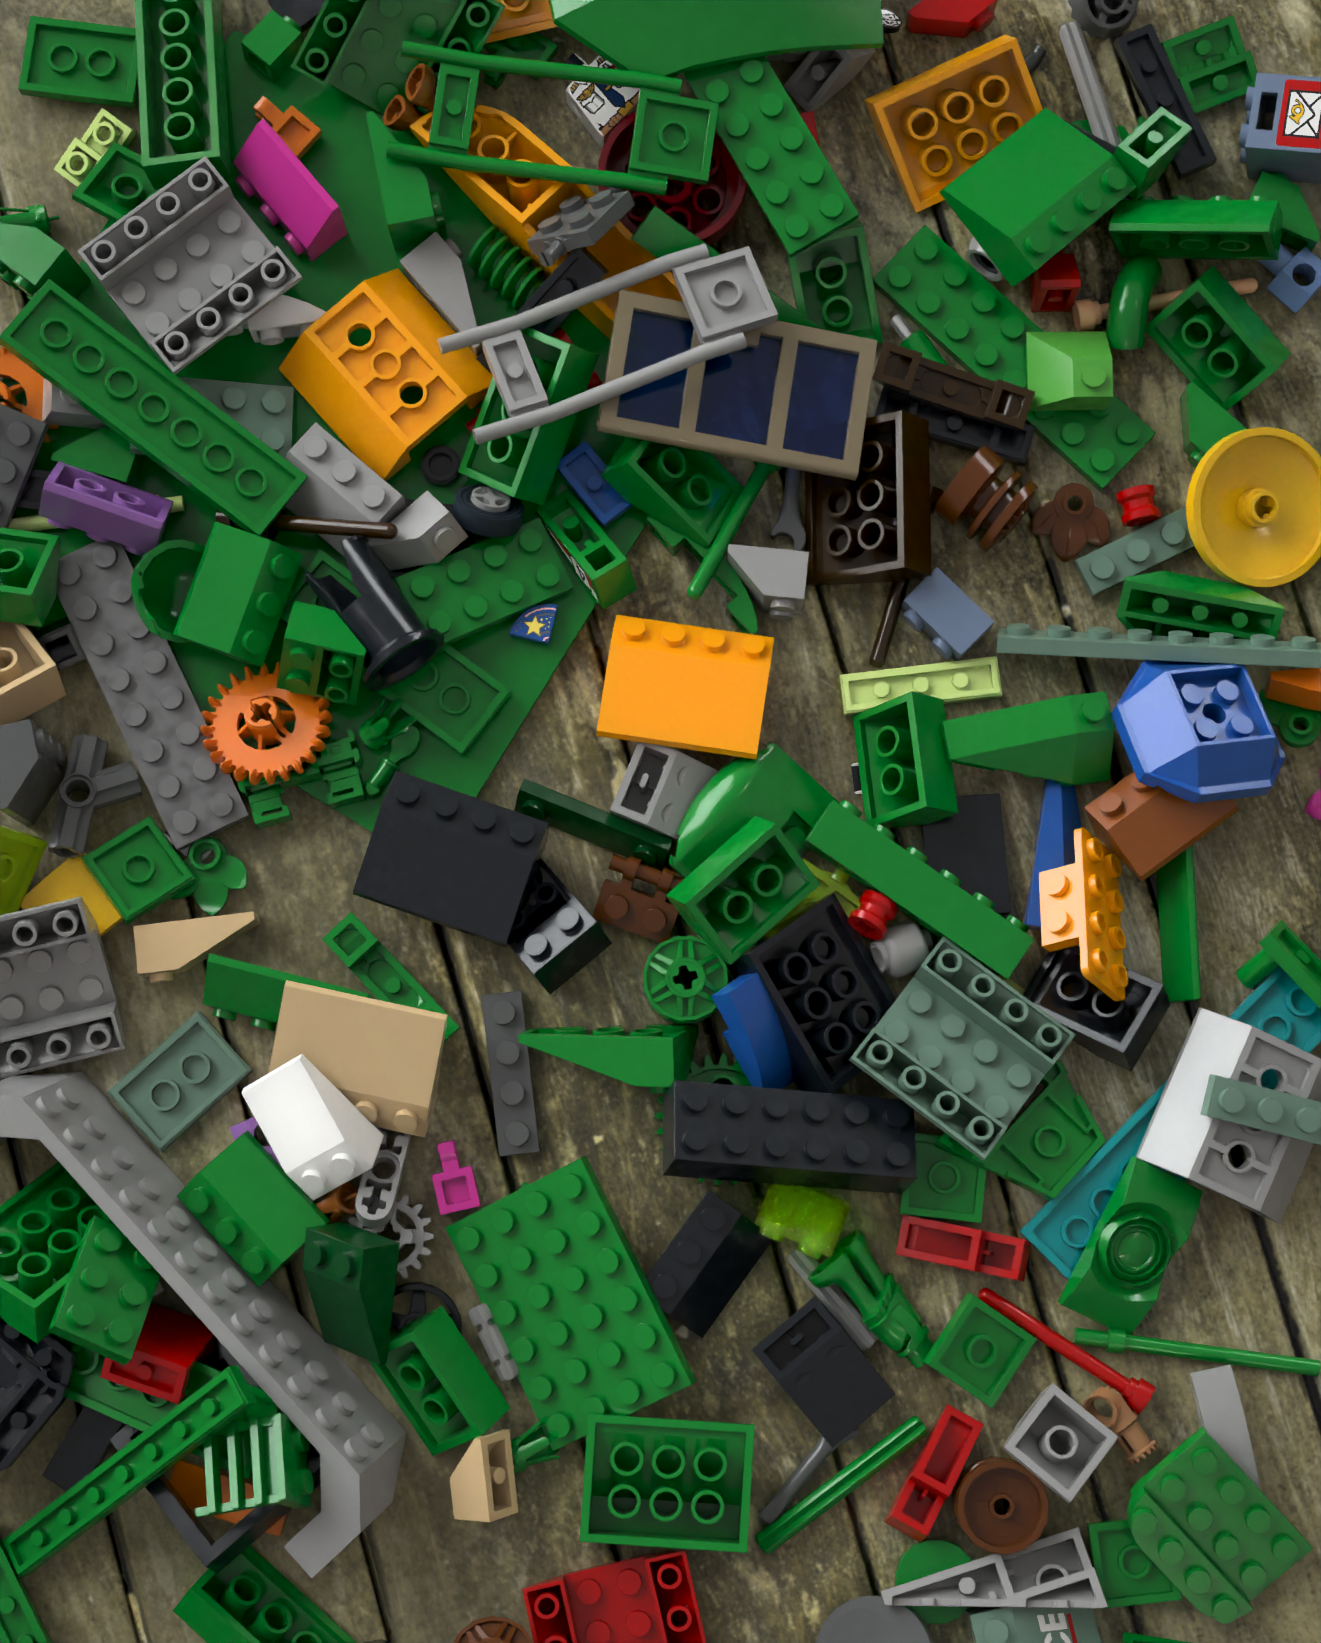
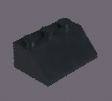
(706, 1263)

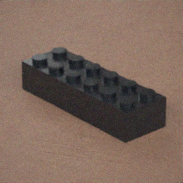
(788, 1137)

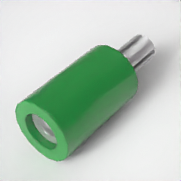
(916, 340)

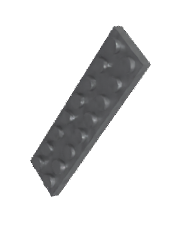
(147, 695)

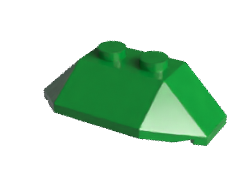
(1195, 604)

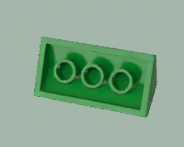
(115, 184)

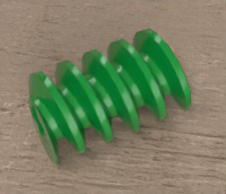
(503, 268)

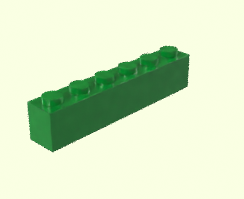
(917, 889)

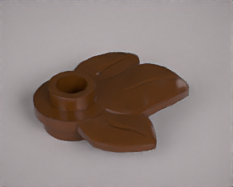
(1071, 528)

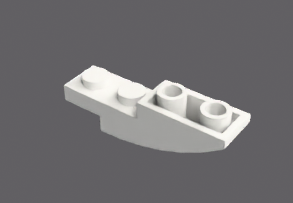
(280, 320)

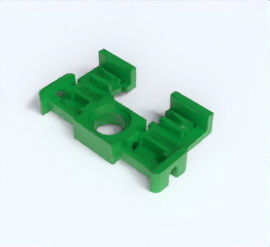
(339, 772)

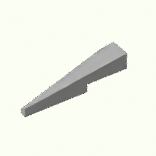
(1044, 1575)

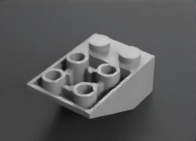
(660, 788)

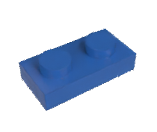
(583, 473)

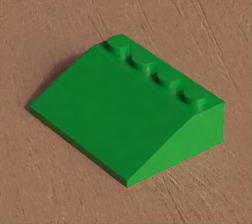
(1036, 193)
(38, 1247)
(667, 1483)

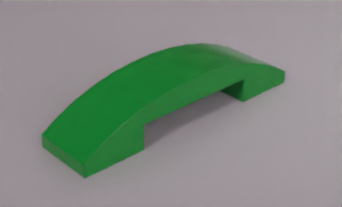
(740, 609)
(380, 969)

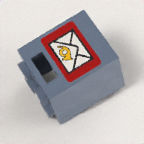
(1295, 138)

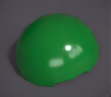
(162, 585)

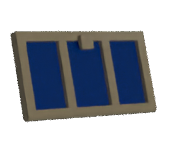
(781, 401)

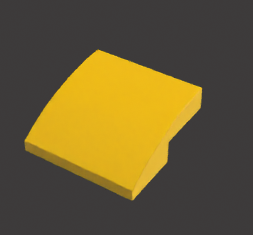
(72, 881)

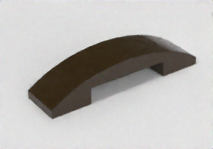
(952, 388)

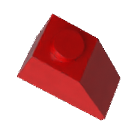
(950, 17)
(1055, 284)

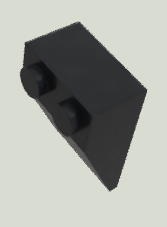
(1101, 1025)

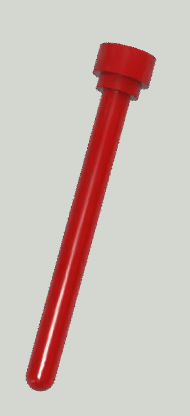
(1134, 1391)

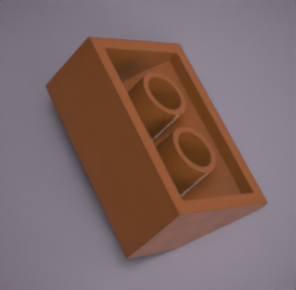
(1151, 825)

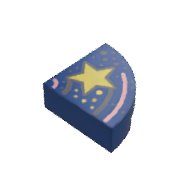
(536, 624)

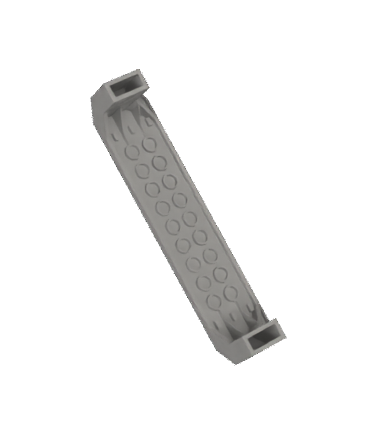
(257, 1325)

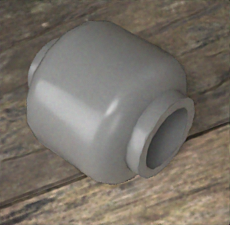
(901, 949)

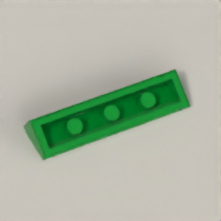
(1179, 928)

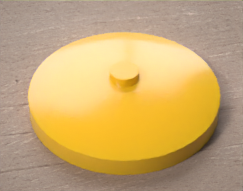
(1257, 507)

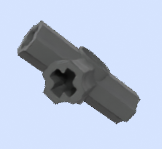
(102, 785)

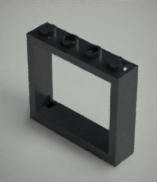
(211, 1553)

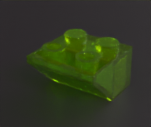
(804, 1216)

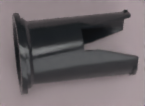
(380, 618)

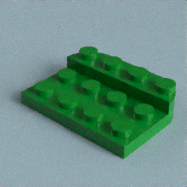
(1212, 1528)

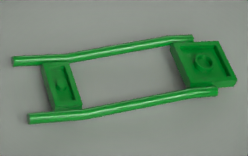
(668, 141)

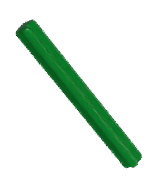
(841, 1484)

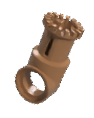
(1123, 1423)

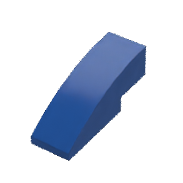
(754, 1032)

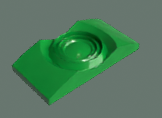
(1132, 1247)

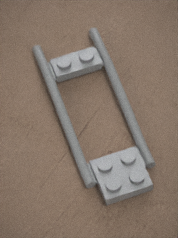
(719, 293)

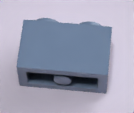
(946, 616)

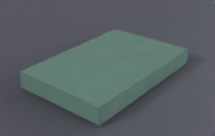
(180, 1081)

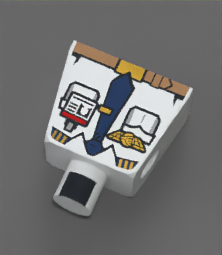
(600, 105)

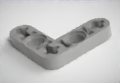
(388, 1187)

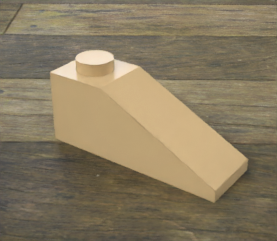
(182, 944)

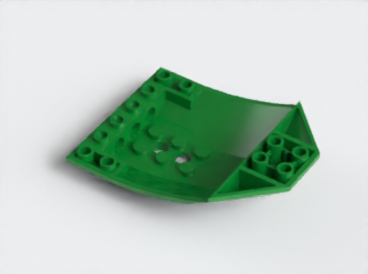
(697, 34)

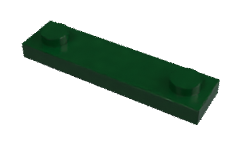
(593, 824)

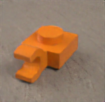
(290, 126)

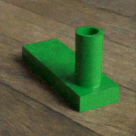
(1287, 950)

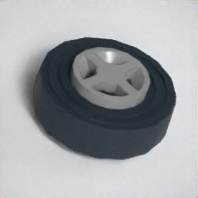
(487, 511)

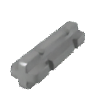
(493, 1342)

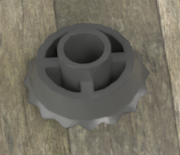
(1104, 17)

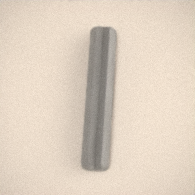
(834, 1301)

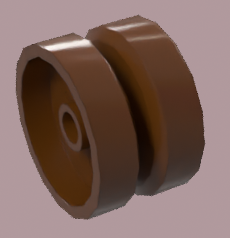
(1024, 1510)

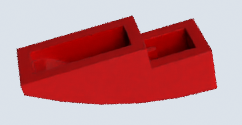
(963, 1247)
(934, 1473)

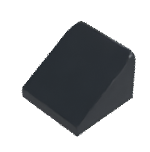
(61, 643)

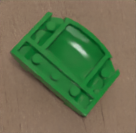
(746, 788)

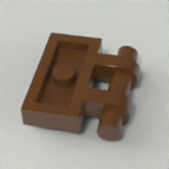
(636, 910)

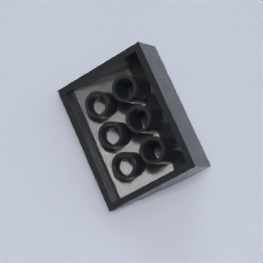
(451, 858)
(821, 991)

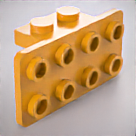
(1083, 909)

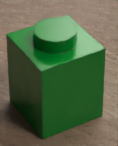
(272, 45)

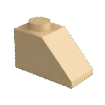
(485, 1480)

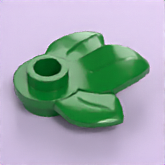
(1285, 715)
(215, 878)

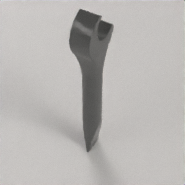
(789, 519)
(800, 1477)

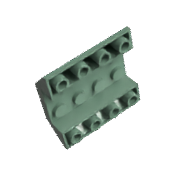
(962, 1048)

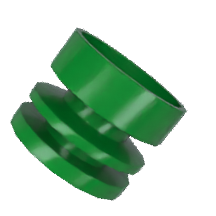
(671, 999)

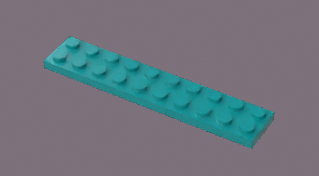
(1067, 1222)

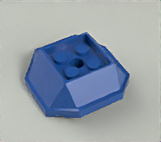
(1198, 731)

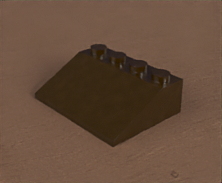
(882, 520)

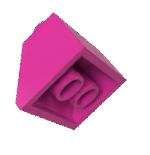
(288, 193)

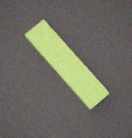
(947, 680)

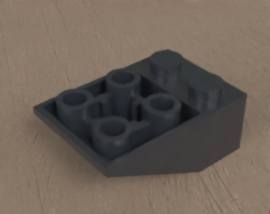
(554, 931)
(823, 1371)

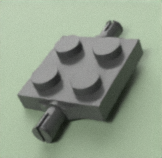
(579, 224)

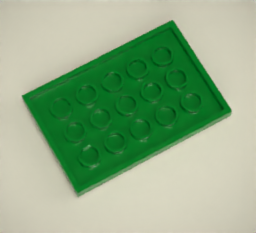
(570, 1302)

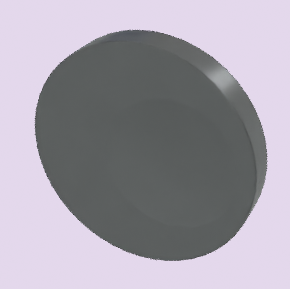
(870, 1621)

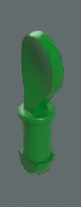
(400, 748)

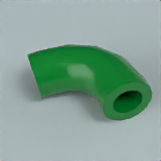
(1131, 301)

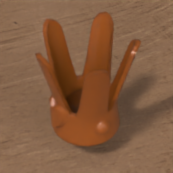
(339, 1201)

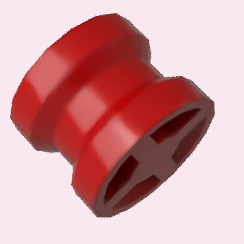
(1138, 505)
(872, 915)

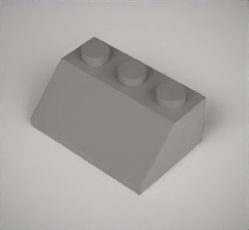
(339, 485)

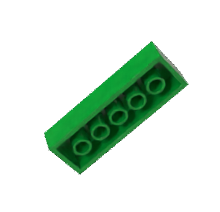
(181, 87)

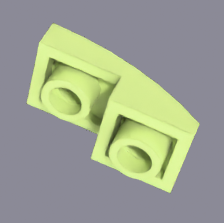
(85, 153)

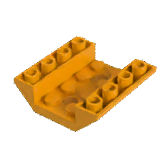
(362, 386)

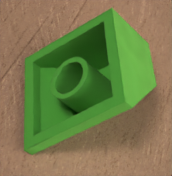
(1069, 370)

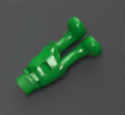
(882, 1307)

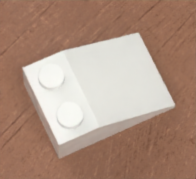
(312, 1127)

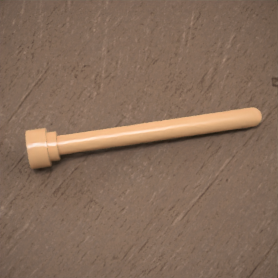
(1091, 313)

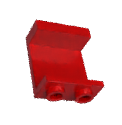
(163, 1354)

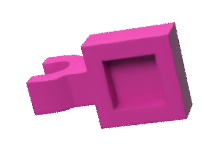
(454, 1186)

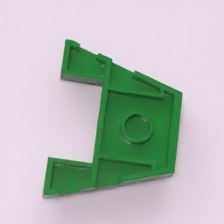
(1044, 1142)

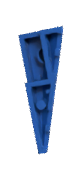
(1053, 841)

